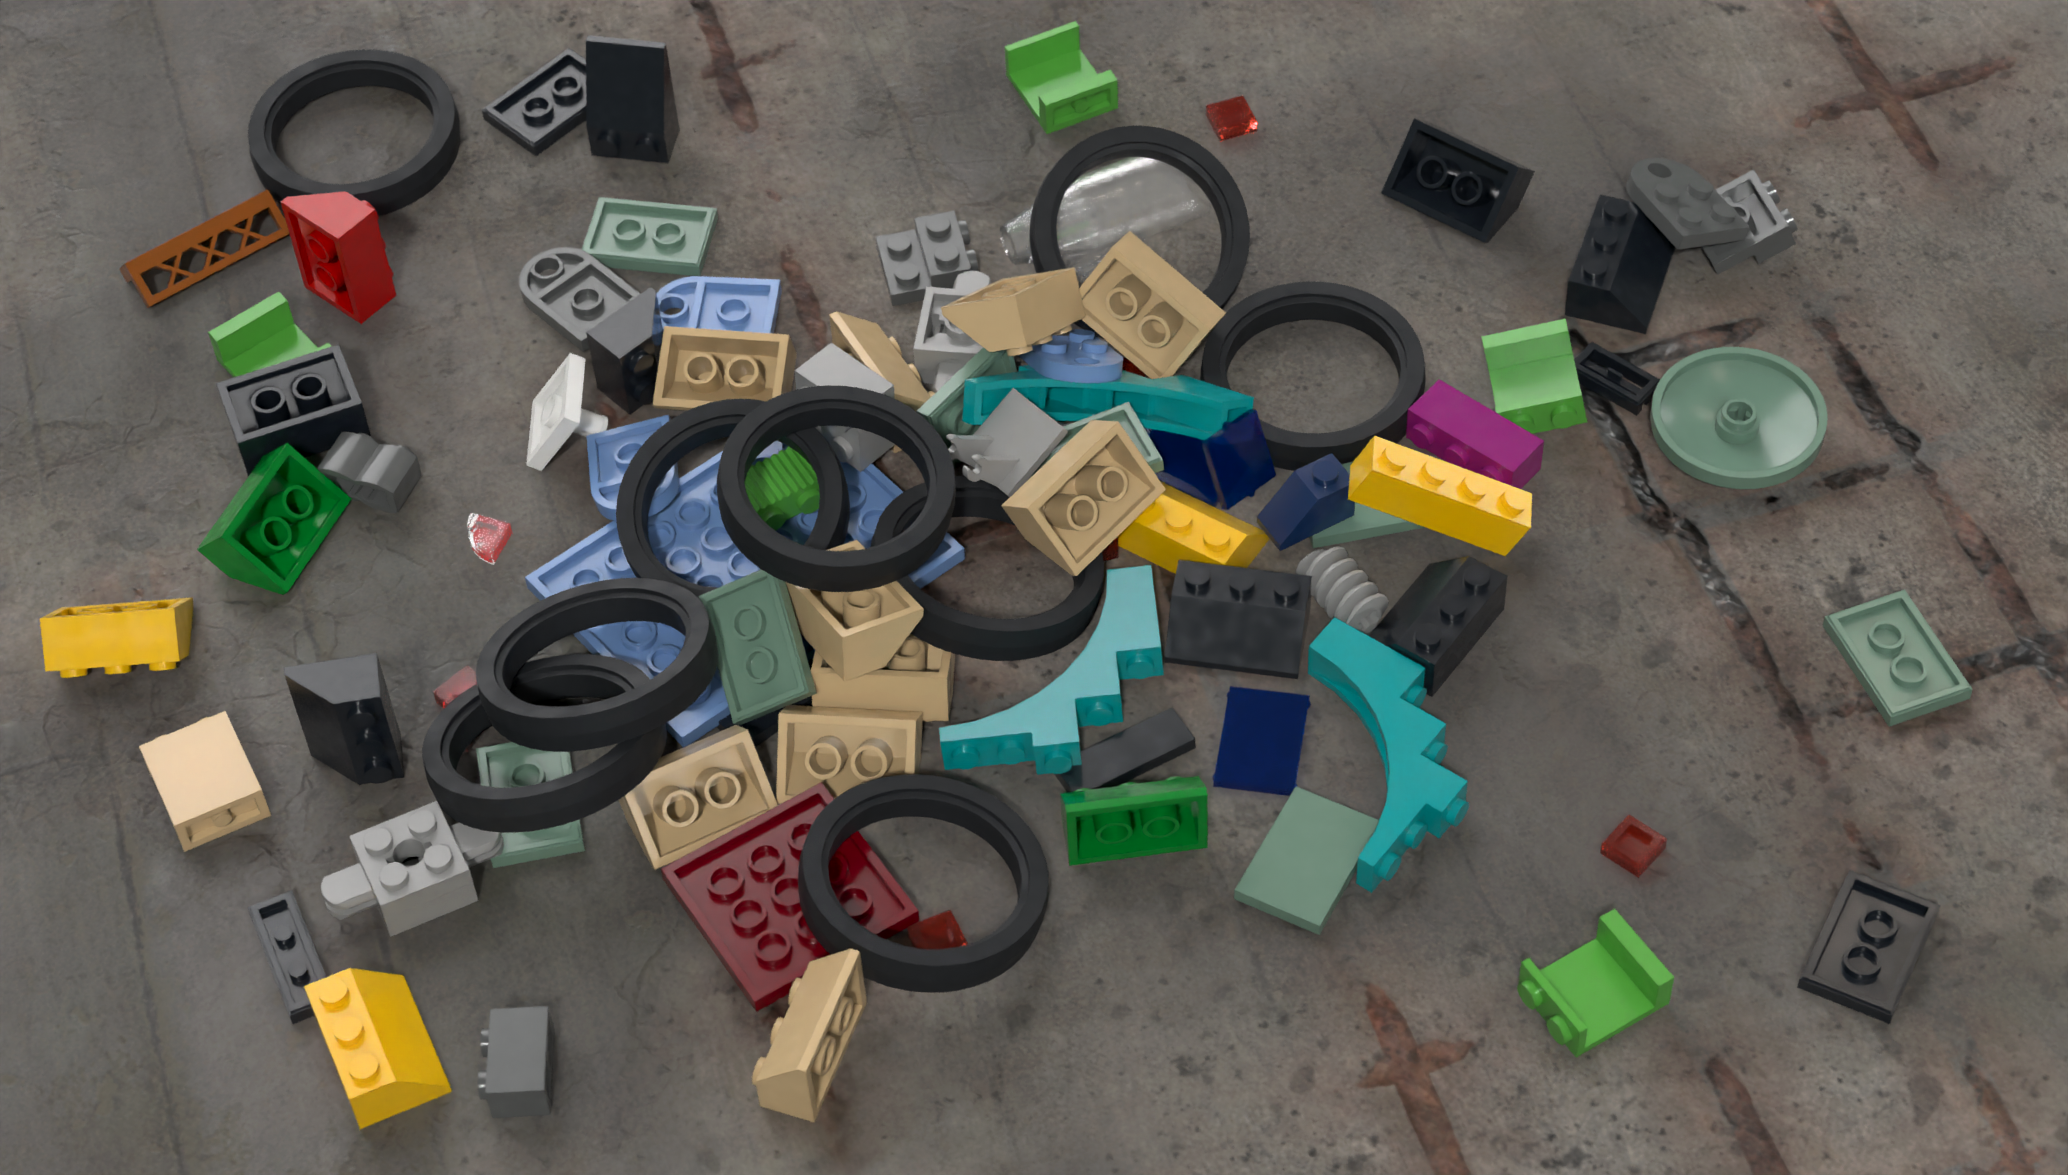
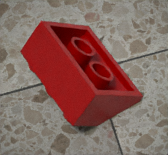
(340, 251)

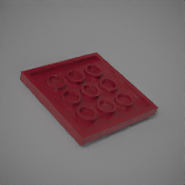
(748, 902)

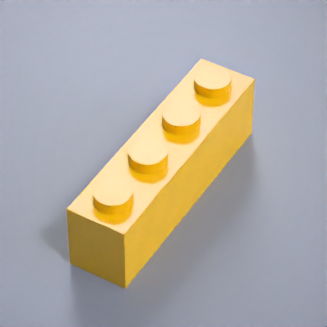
(1440, 496)

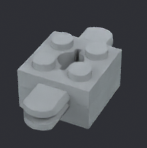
(939, 344)
(421, 886)

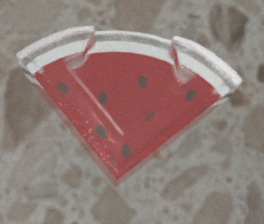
(487, 536)

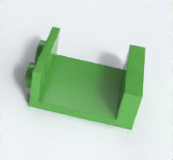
(1059, 79)
(260, 338)
(1535, 377)
(1597, 987)

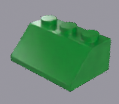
(275, 521)
(1135, 820)

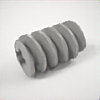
(1343, 588)

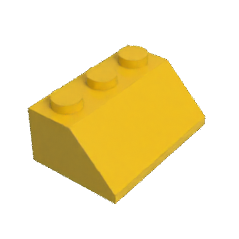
(1191, 530)
(117, 636)
(377, 1043)

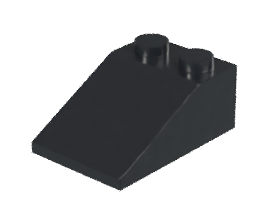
(630, 99)

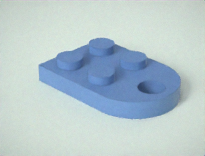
(721, 303)
(1076, 358)
(609, 457)

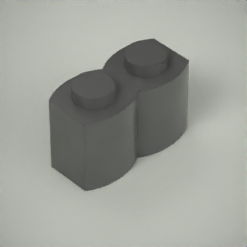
(371, 471)

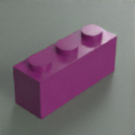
(1473, 436)

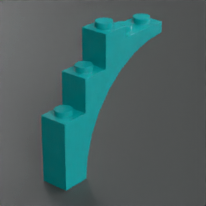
(1163, 404)
(1085, 695)
(1387, 696)

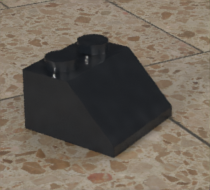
(627, 352)

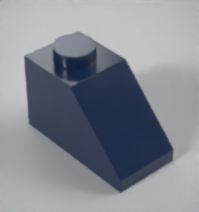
(1308, 503)

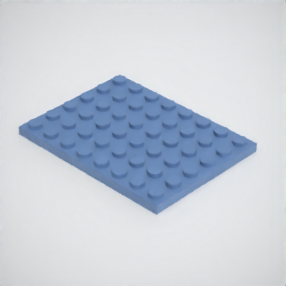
(696, 547)

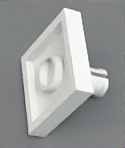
(559, 413)

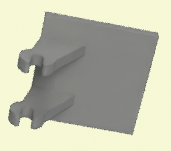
(1008, 444)

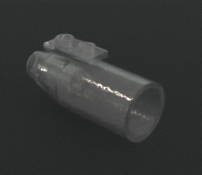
(1107, 204)

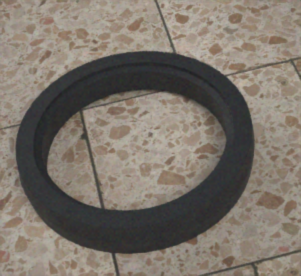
(345, 71)
(1161, 146)
(1330, 303)
(697, 428)
(824, 568)
(984, 636)
(614, 718)
(938, 799)
(552, 801)

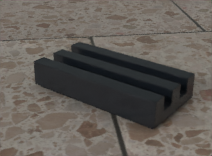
(1610, 382)

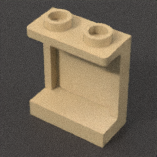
(205, 780)

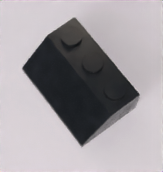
(1456, 181)
(1619, 267)
(293, 403)
(1444, 616)
(1238, 619)
(348, 717)

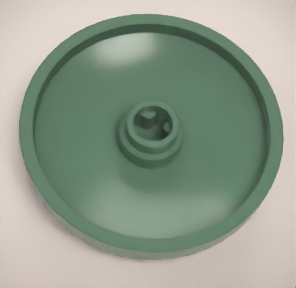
(1738, 417)

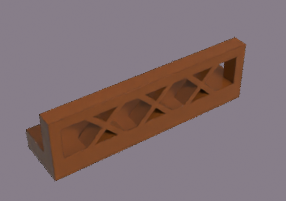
(199, 235)

